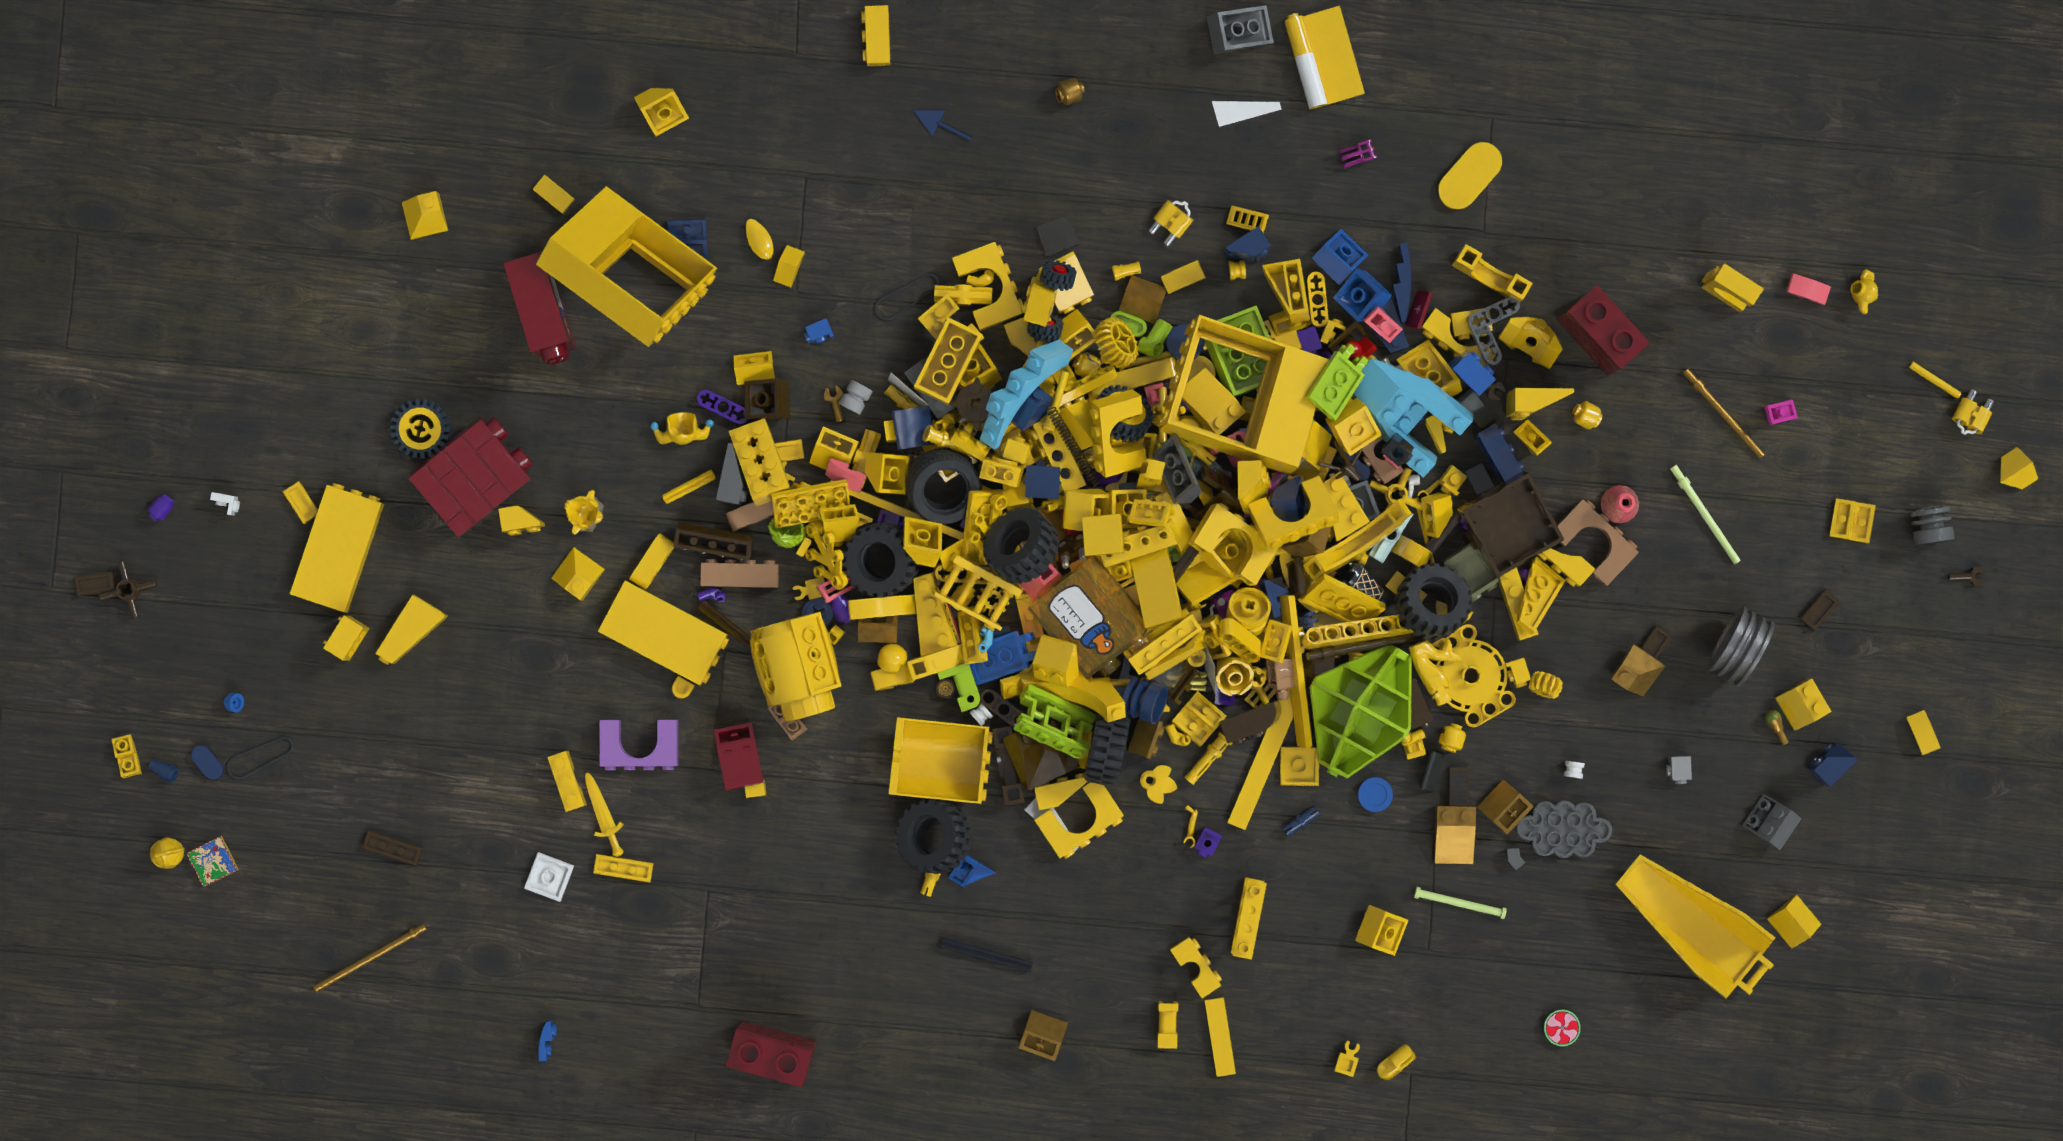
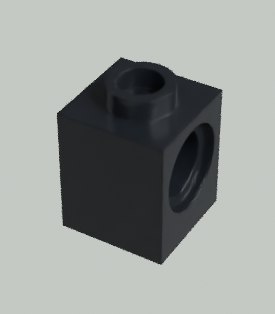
(1398, 441)

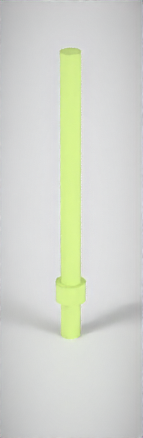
(1684, 483)

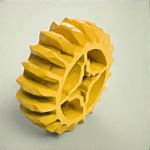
(1116, 342)

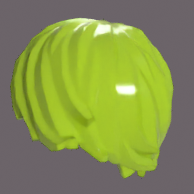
(787, 536)

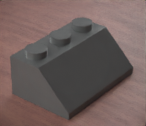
(937, 407)
(1177, 472)

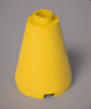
(1233, 675)

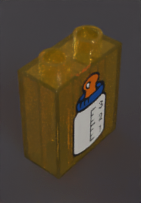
(1094, 614)

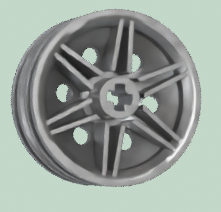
(1740, 646)

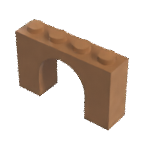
(1619, 551)

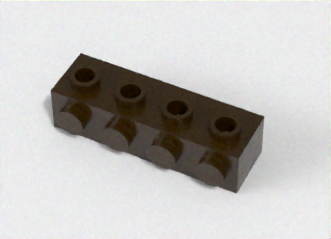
(713, 541)

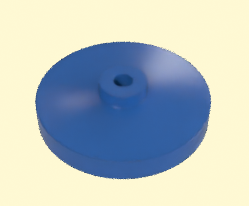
(1375, 794)

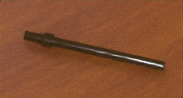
(1326, 653)

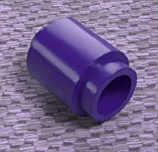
(160, 507)
(840, 608)

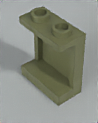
(1473, 569)

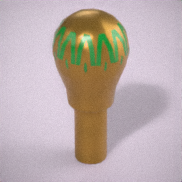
(1774, 721)

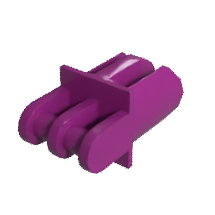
(1369, 149)

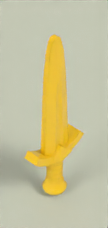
(603, 815)

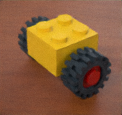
(1041, 300)

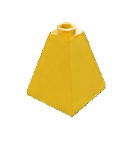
(1122, 501)

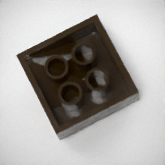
(1036, 761)

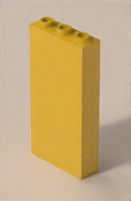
(337, 547)
(664, 633)

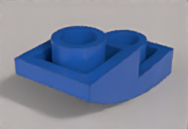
(547, 1034)

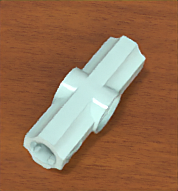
(1383, 548)

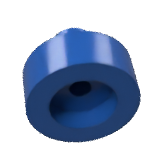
(234, 702)

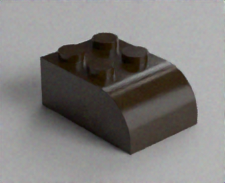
(1251, 722)

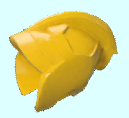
(166, 853)

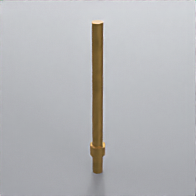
(1698, 385)

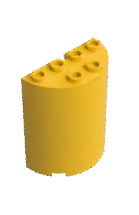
(940, 760)

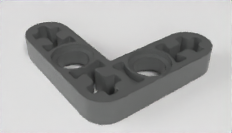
(1484, 328)

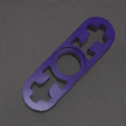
(707, 405)

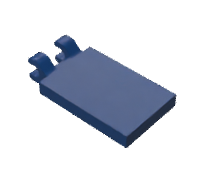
(1005, 656)

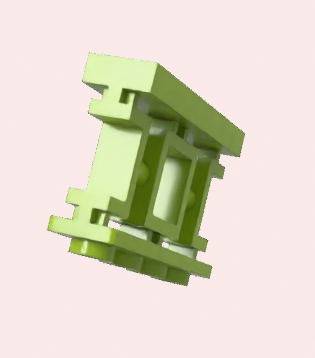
(1059, 710)

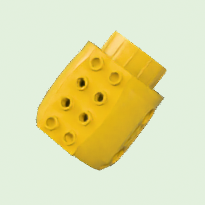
(796, 665)

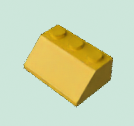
(1252, 482)

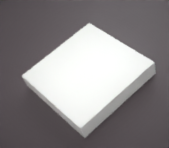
(549, 877)

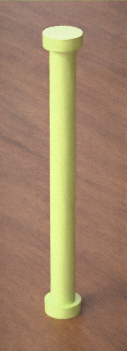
(1460, 903)

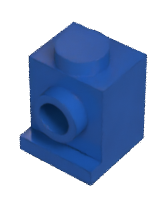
(818, 332)

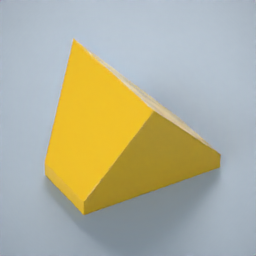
(2017, 469)

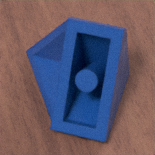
(969, 871)

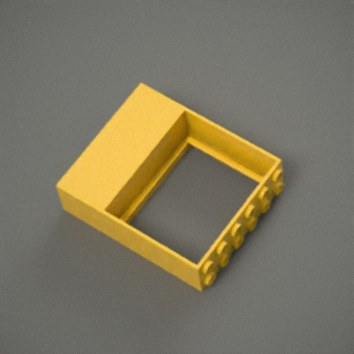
(599, 238)
(1280, 410)

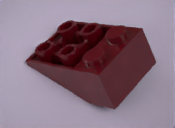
(738, 756)

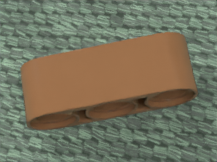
(749, 515)

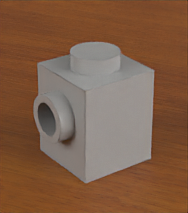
(1679, 769)

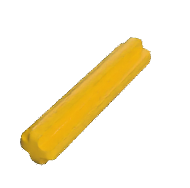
(688, 486)

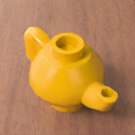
(1864, 290)

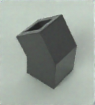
(1514, 858)

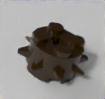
(965, 402)

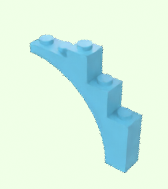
(1021, 383)

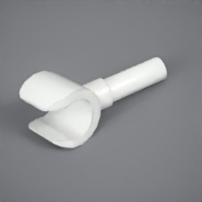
(1412, 480)

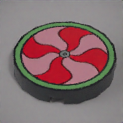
(1561, 1027)

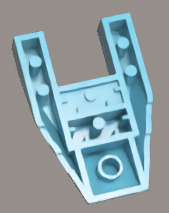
(1401, 400)

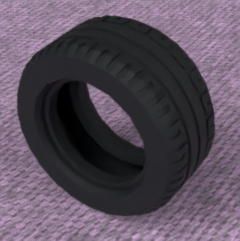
(927, 465)

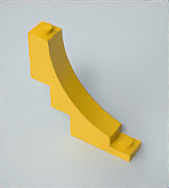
(1097, 695)

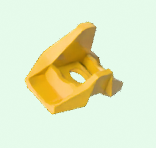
(1521, 328)

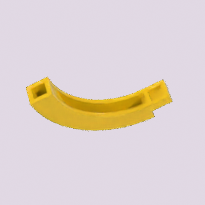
(1359, 542)

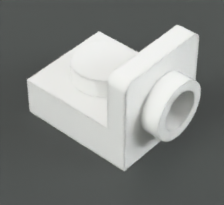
(222, 500)

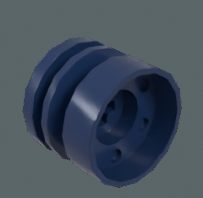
(1145, 699)

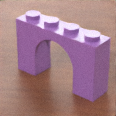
(614, 755)

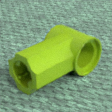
(1153, 343)

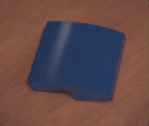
(692, 233)
(910, 426)

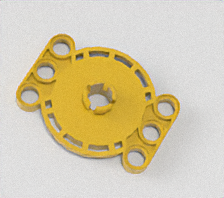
(1485, 687)

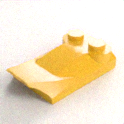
(1177, 656)

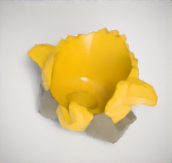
(584, 512)

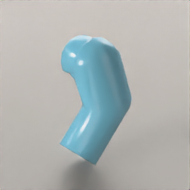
(988, 638)

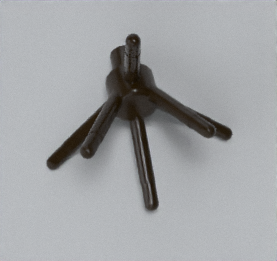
(1348, 467)

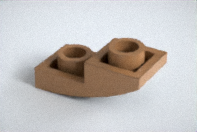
(792, 728)

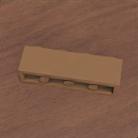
(740, 575)

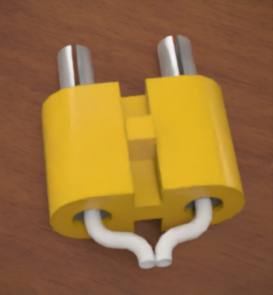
(1173, 219)
(1972, 415)

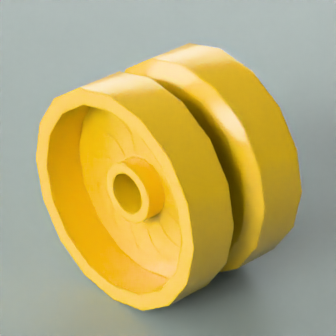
(1250, 609)

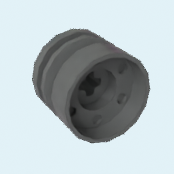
(1932, 525)

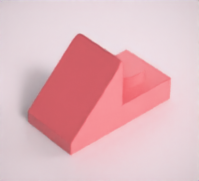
(1383, 324)

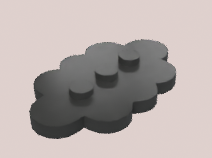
(1564, 829)

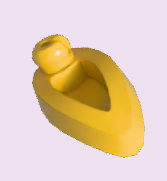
(759, 239)

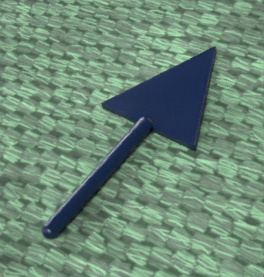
(931, 120)

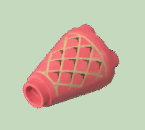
(1612, 504)

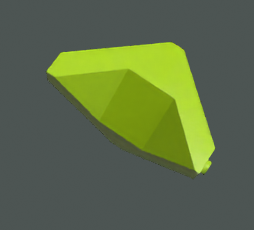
(1362, 709)

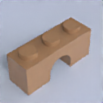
(1382, 468)

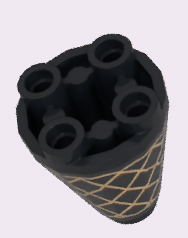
(1359, 578)

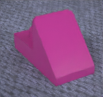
(1780, 412)

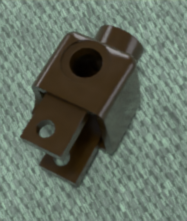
(1224, 491)

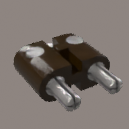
(1071, 548)

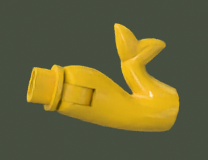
(1430, 674)

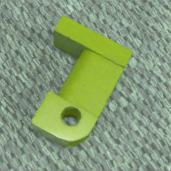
(965, 685)

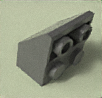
(1771, 821)

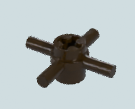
(122, 585)

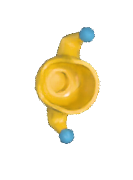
(681, 429)

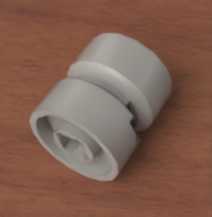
(854, 398)

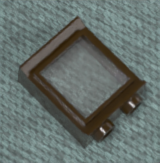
(1176, 679)

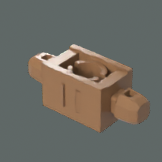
(1280, 677)

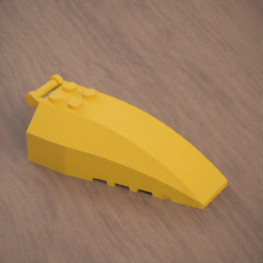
(1701, 929)

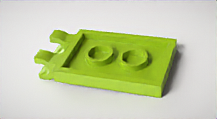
(1337, 382)

